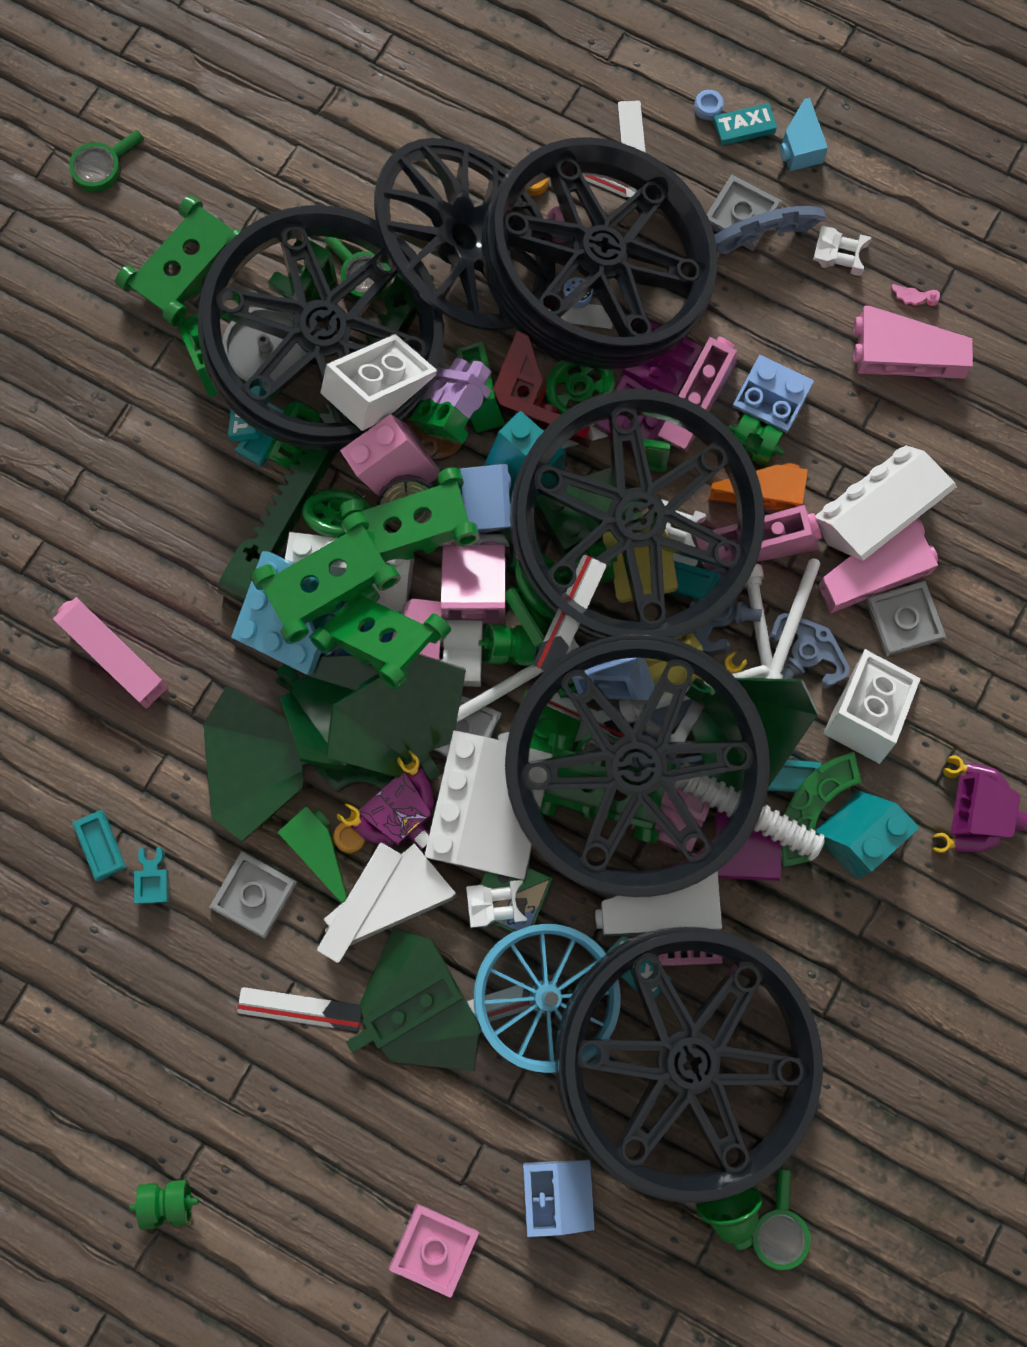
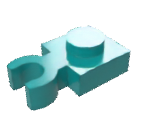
(151, 884)

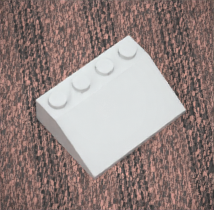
(473, 809)

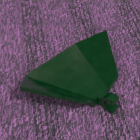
(311, 702)
(785, 715)
(386, 723)
(249, 763)
(417, 1008)

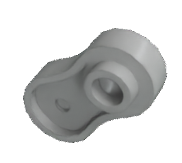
(683, 728)

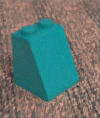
(513, 445)
(865, 832)

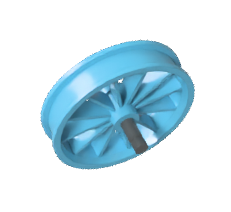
(543, 996)

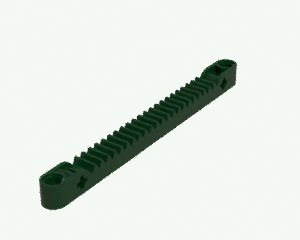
(307, 474)

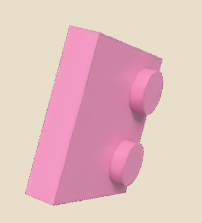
(433, 1250)

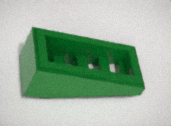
(293, 410)

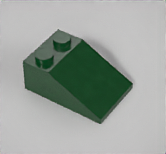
(568, 526)

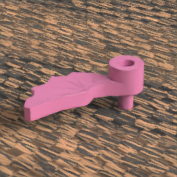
(914, 297)

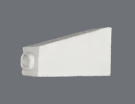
(409, 892)
(684, 908)

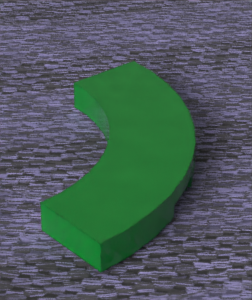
(815, 793)

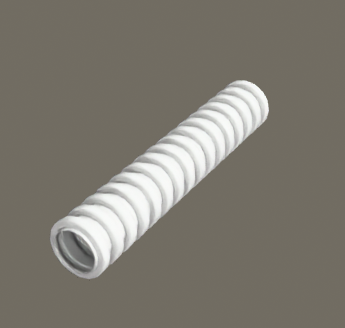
(769, 822)

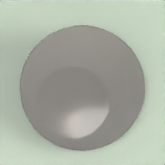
(250, 347)

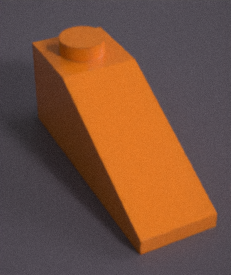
(780, 485)

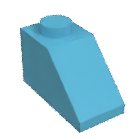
(803, 139)

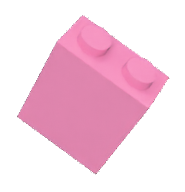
(389, 452)
(474, 583)

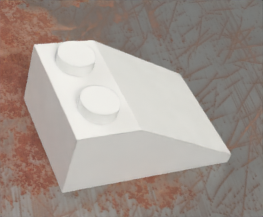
(375, 380)
(872, 707)

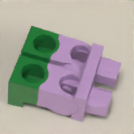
(452, 400)

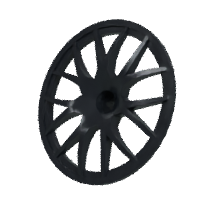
(455, 223)

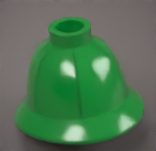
(733, 1217)

